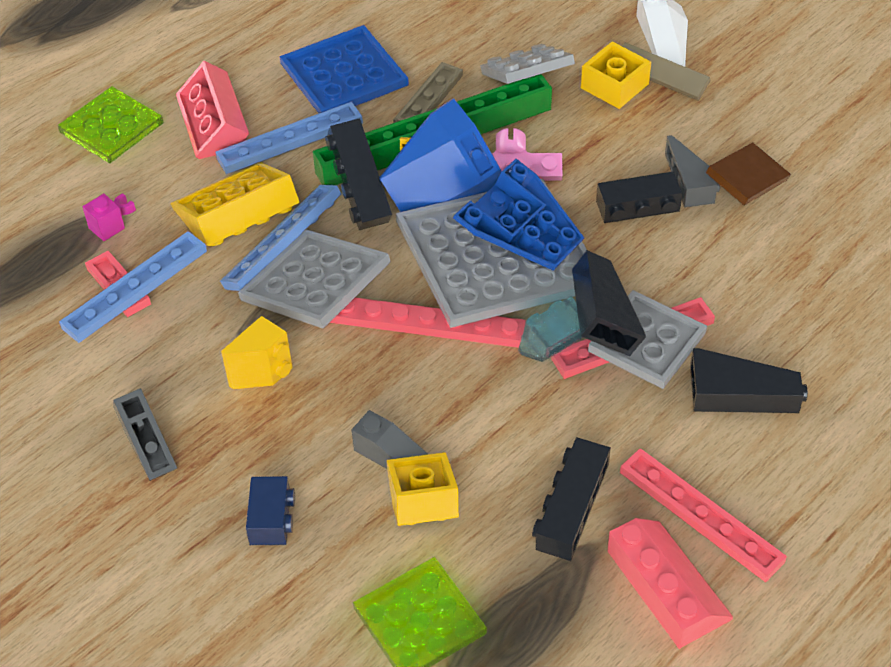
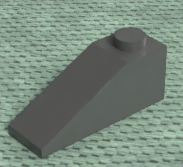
(691, 174)
(144, 434)
(382, 440)

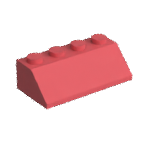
(211, 111)
(666, 580)

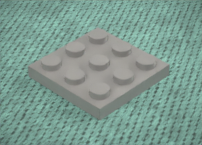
(526, 64)
(666, 345)

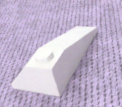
(664, 28)

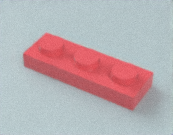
(107, 271)

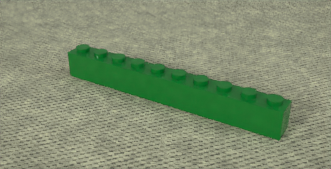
(486, 110)

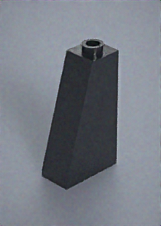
(604, 307)
(743, 385)

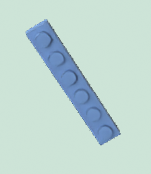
(284, 138)
(281, 237)
(132, 287)

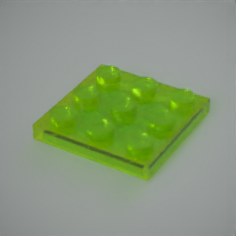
(110, 124)
(420, 617)

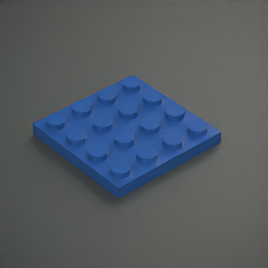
(344, 70)

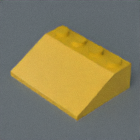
(236, 203)

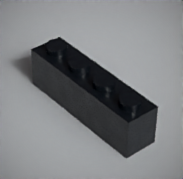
(358, 174)
(572, 498)

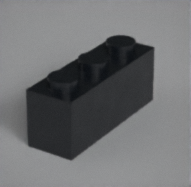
(638, 197)

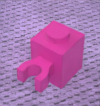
(105, 216)

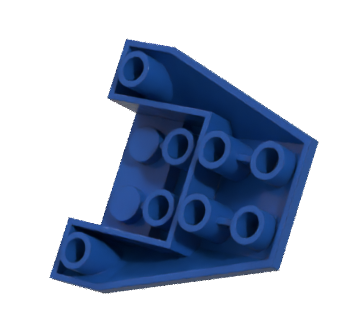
(441, 162)
(522, 218)

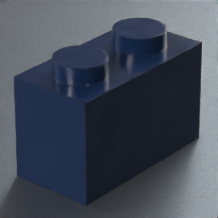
(269, 510)

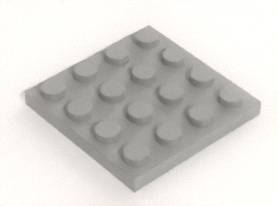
(314, 278)

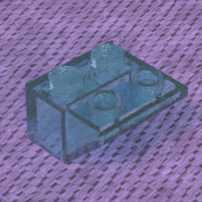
(551, 331)

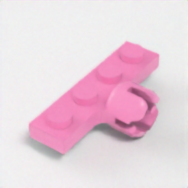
(546, 165)

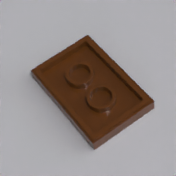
(748, 173)

